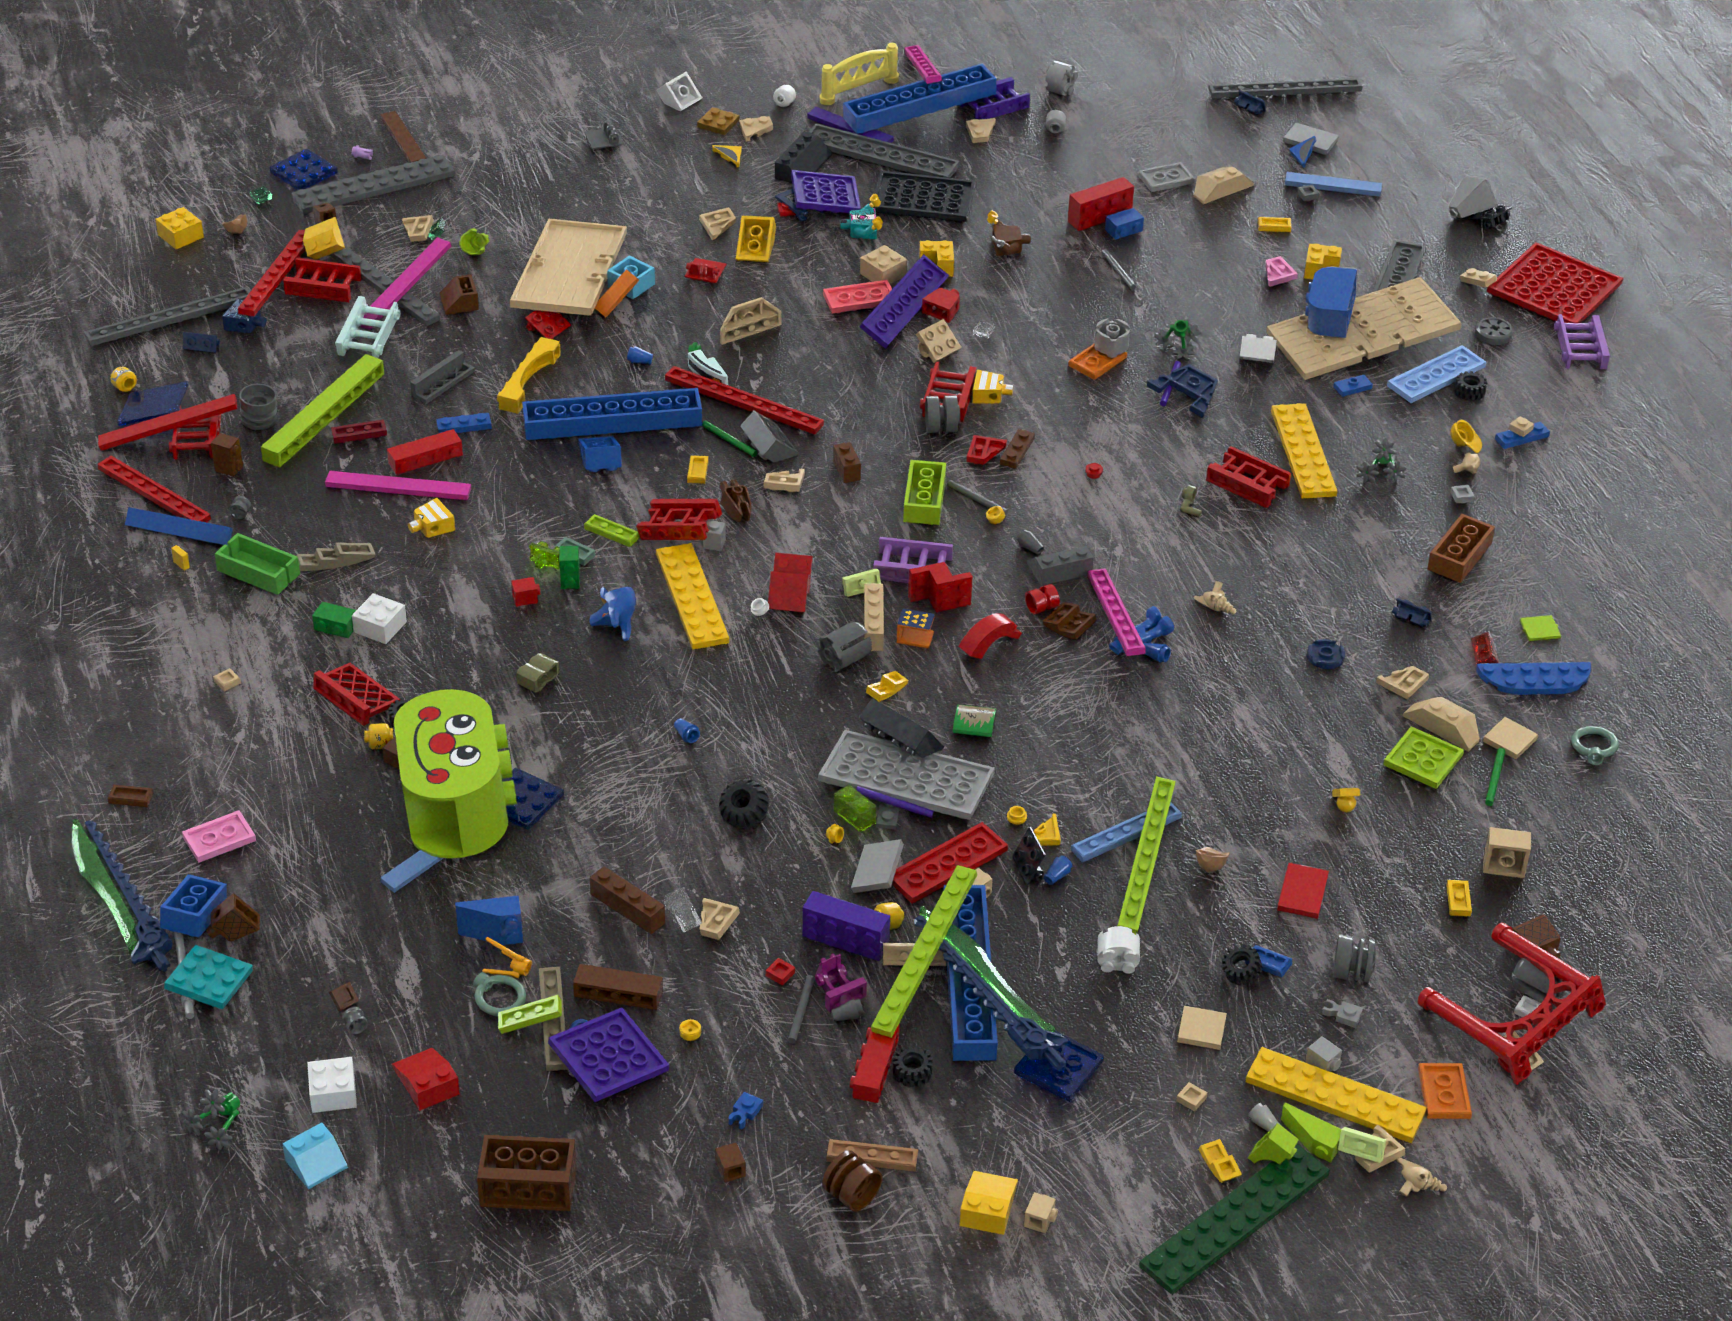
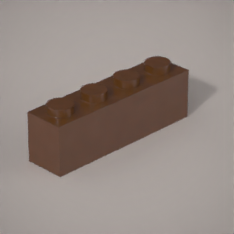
(627, 900)
(618, 986)

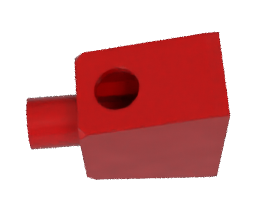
(941, 304)

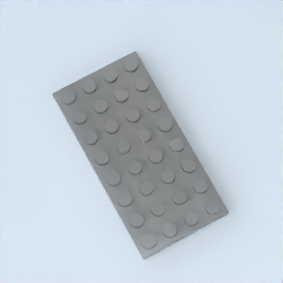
(931, 782)

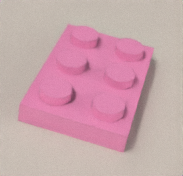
(219, 836)

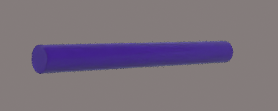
(1168, 389)
(895, 802)

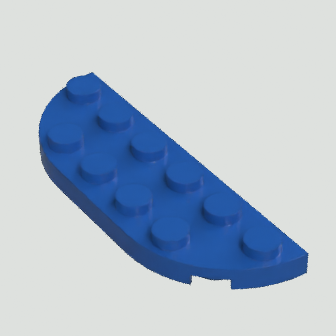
(1535, 677)

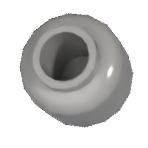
(1055, 121)

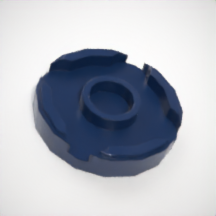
(1326, 654)

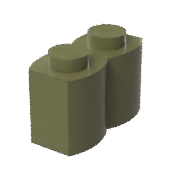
(537, 672)

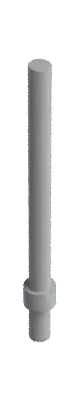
(187, 1003)

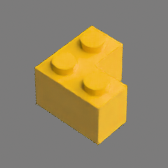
(939, 253)
(1320, 257)

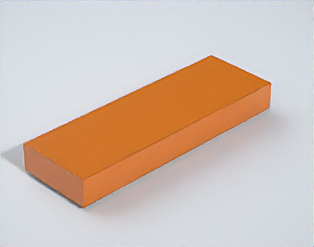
(616, 293)

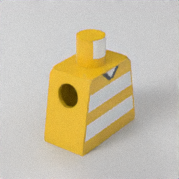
(990, 388)
(432, 519)

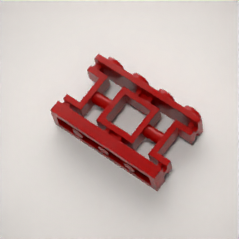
(1244, 486)
(692, 511)

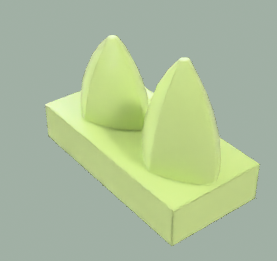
(855, 583)
(1362, 1144)

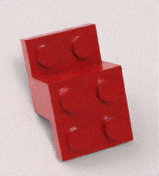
(790, 582)
(940, 587)

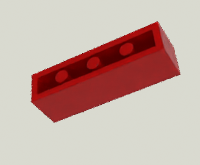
(424, 451)
(874, 1065)

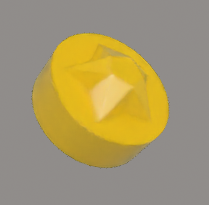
(995, 515)
(690, 1030)

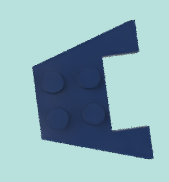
(1192, 383)

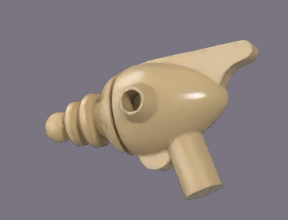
(1470, 463)
(1216, 600)
(1418, 1178)

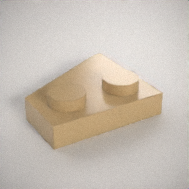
(755, 126)
(1404, 681)

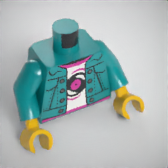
(864, 222)

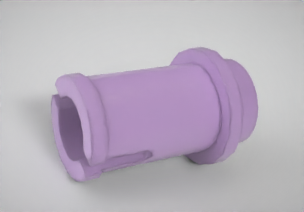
(362, 152)

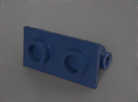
(1256, 105)
(200, 342)
(1420, 615)

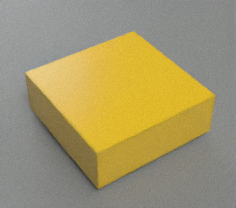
(180, 557)

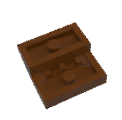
(1069, 620)

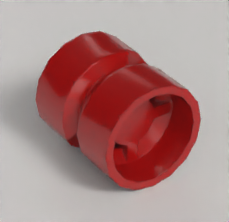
(1042, 598)

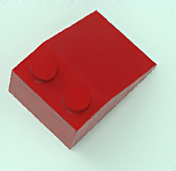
(427, 1078)

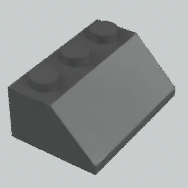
(767, 438)
(1062, 565)

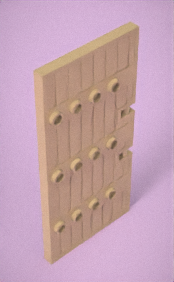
(568, 267)
(1377, 326)

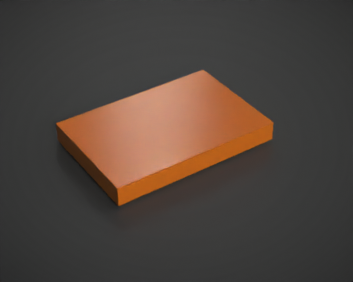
(1094, 363)
(1444, 1091)

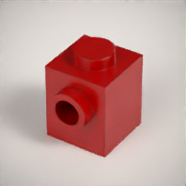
(525, 591)

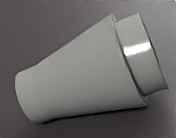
(1263, 1117)

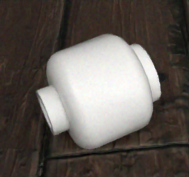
(784, 95)

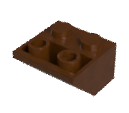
(459, 295)

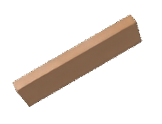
(876, 1155)

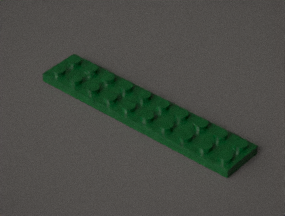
(1232, 1220)

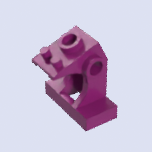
(833, 972)

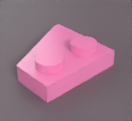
(1279, 271)

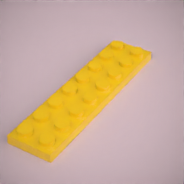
(1303, 451)
(692, 596)
(1336, 1094)

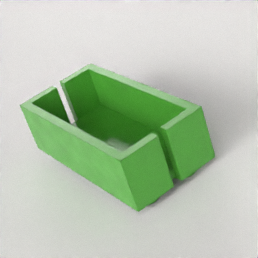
(257, 563)

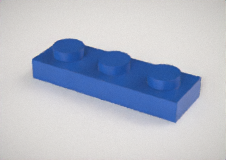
(464, 423)
(1510, 439)

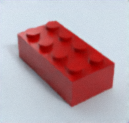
(1095, 203)

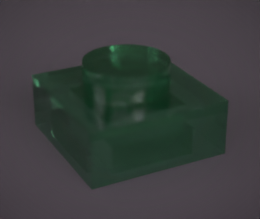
(260, 195)
(437, 228)

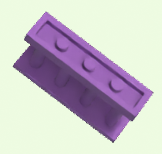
(1597, 337)
(900, 571)

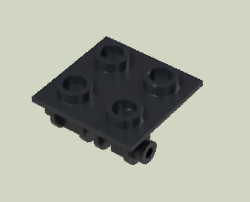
(1492, 216)
(1029, 857)

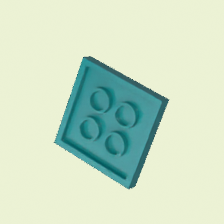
(208, 977)

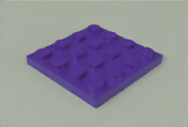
(825, 191)
(608, 1054)

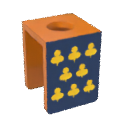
(915, 628)

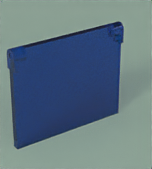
(152, 403)

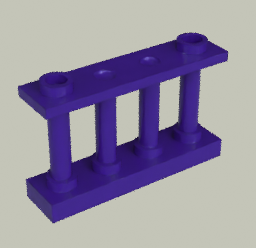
(1004, 105)

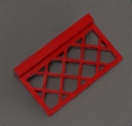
(347, 699)

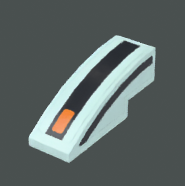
(706, 367)

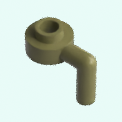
(1189, 496)

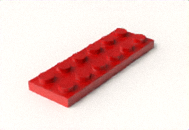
(936, 866)

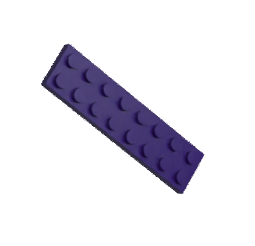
(903, 301)

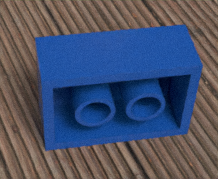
(191, 905)

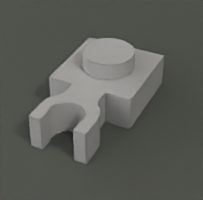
(1344, 1013)

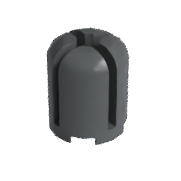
(830, 646)
(1532, 981)

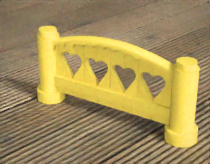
(887, 70)

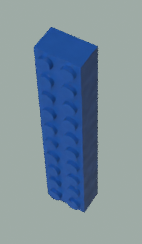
(919, 98)
(612, 413)
(971, 1023)

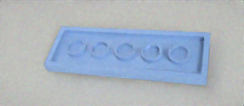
(1435, 374)

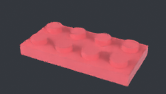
(856, 296)

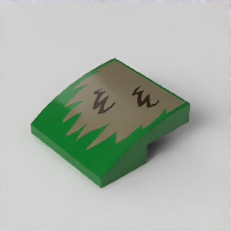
(974, 720)

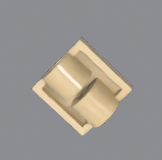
(937, 341)

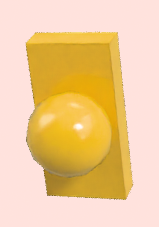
(1346, 801)

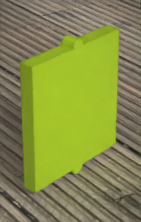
(1540, 628)

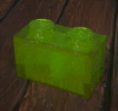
(855, 808)

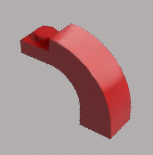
(986, 632)

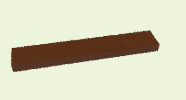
(402, 136)

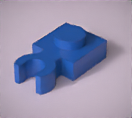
(745, 1107)

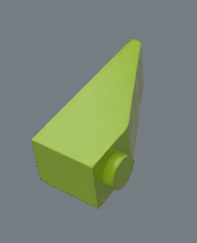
(1315, 1134)

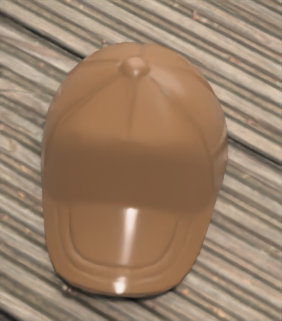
(236, 226)
(1211, 859)

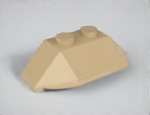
(1220, 184)
(749, 319)
(1446, 721)

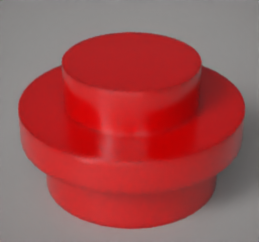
(1094, 470)

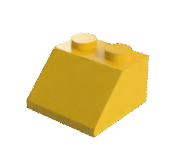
(323, 239)

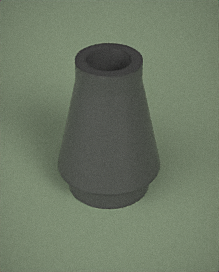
(1029, 541)
(848, 1011)

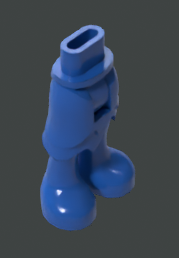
(1157, 626)

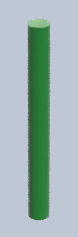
(729, 438)
(1495, 777)

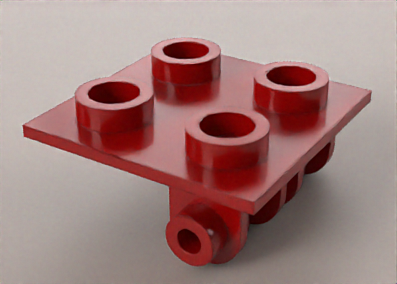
(705, 270)
(547, 323)

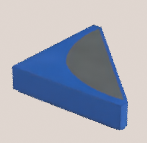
(1303, 150)

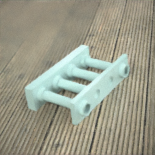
(356, 319)

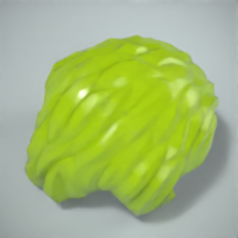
(473, 242)

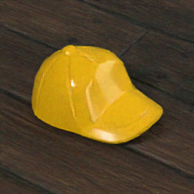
(1464, 435)

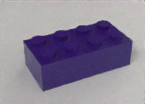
(845, 925)

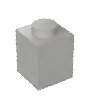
(716, 536)
(1324, 1055)

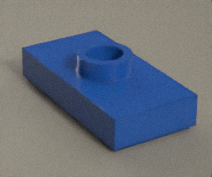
(1352, 385)
(1272, 961)

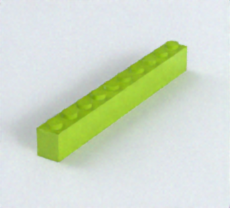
(322, 410)

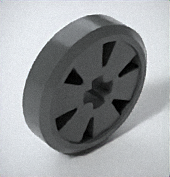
(1494, 331)

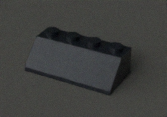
(804, 154)
(899, 729)

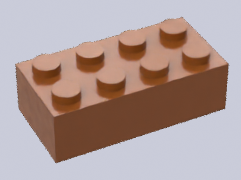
(1461, 548)

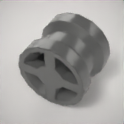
(239, 507)
(354, 1020)

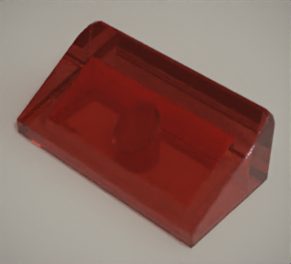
(1484, 649)

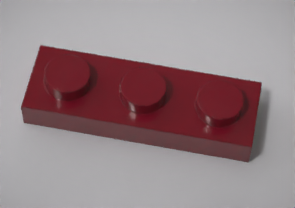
(359, 431)

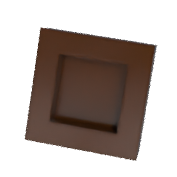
(344, 996)

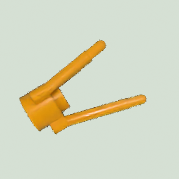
(519, 964)

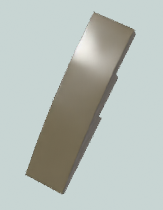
(342, 555)

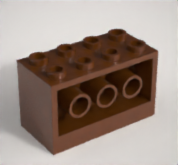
(527, 1172)

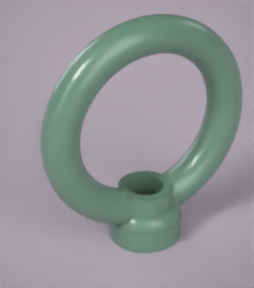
(1600, 754)
(484, 983)

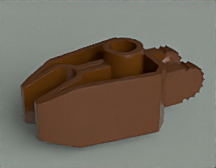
(736, 500)

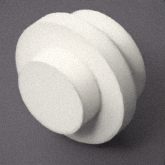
(759, 607)

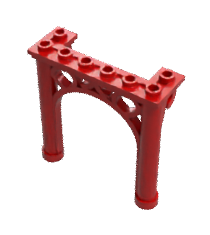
(1515, 1052)

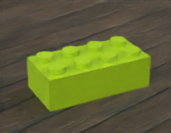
(924, 492)

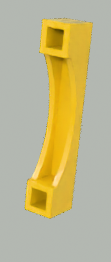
(542, 354)

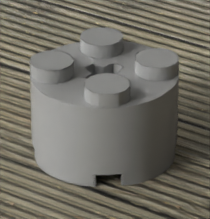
(1061, 78)
(1112, 337)

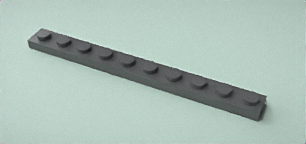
(1286, 87)
(381, 282)
(165, 317)

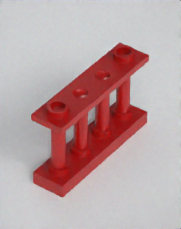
(320, 289)
(965, 388)
(213, 424)

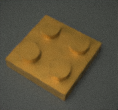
(718, 121)

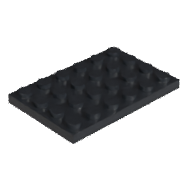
(924, 196)

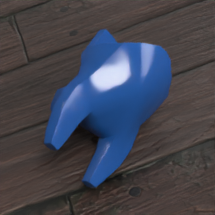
(617, 610)

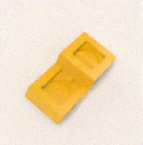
(889, 685)
(1218, 1161)

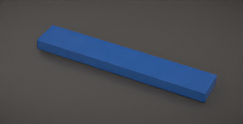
(178, 526)

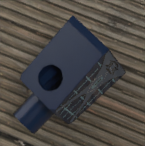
(241, 323)

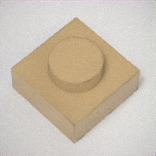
(1521, 426)

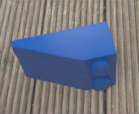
(600, 453)
(491, 918)

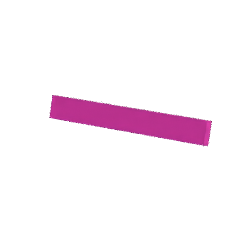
(922, 64)
(409, 277)
(398, 485)
(1116, 612)

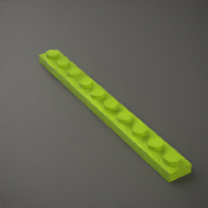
(1146, 854)
(924, 951)

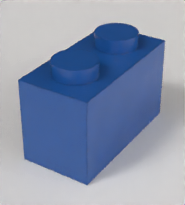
(1124, 223)

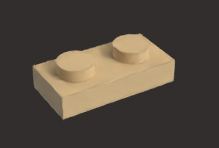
(1478, 277)

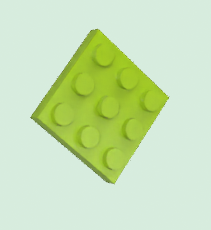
(1423, 757)

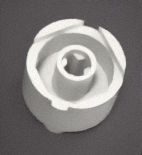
(1118, 950)

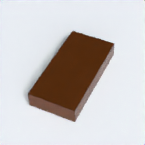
(130, 795)

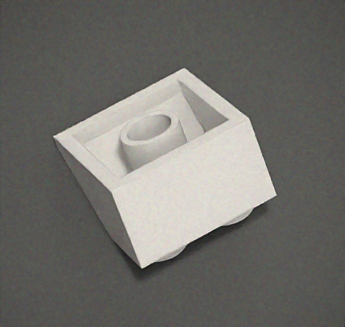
(679, 92)

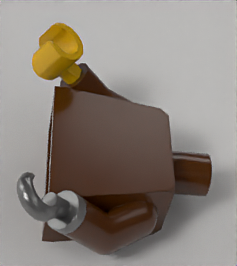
(1006, 238)

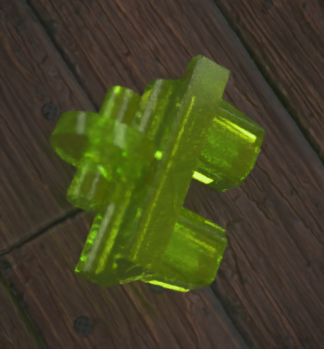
(544, 556)

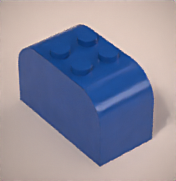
(1331, 301)

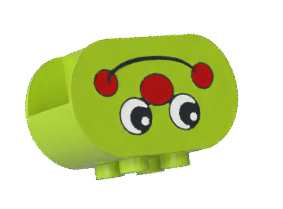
(453, 773)

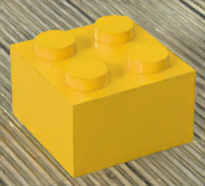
(179, 228)

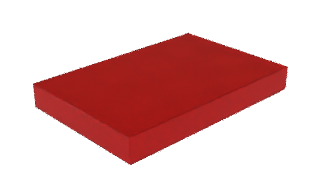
(1303, 890)

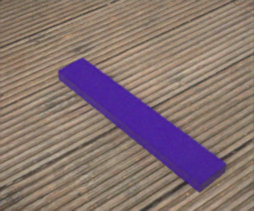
(836, 121)

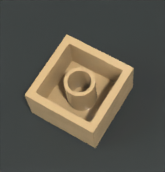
(883, 265)
(1507, 852)

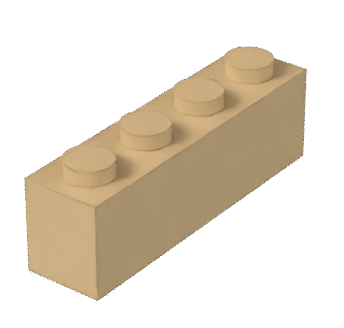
(874, 615)

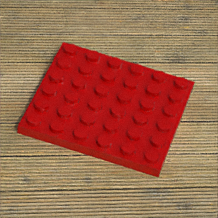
(1554, 284)

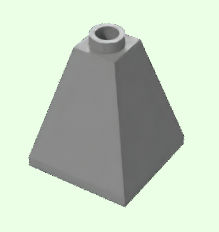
(1472, 197)

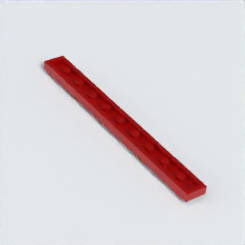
(273, 276)
(745, 400)

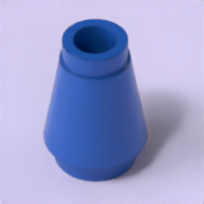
(638, 355)
(1158, 652)
(687, 730)
(1059, 868)

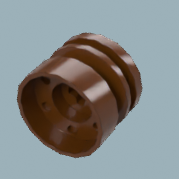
(852, 1180)

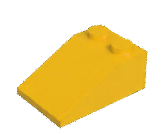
(756, 238)
(987, 1202)

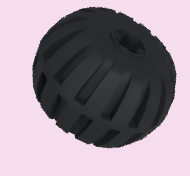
(740, 793)

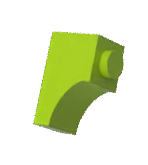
(1274, 1146)

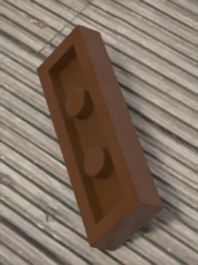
(1017, 448)

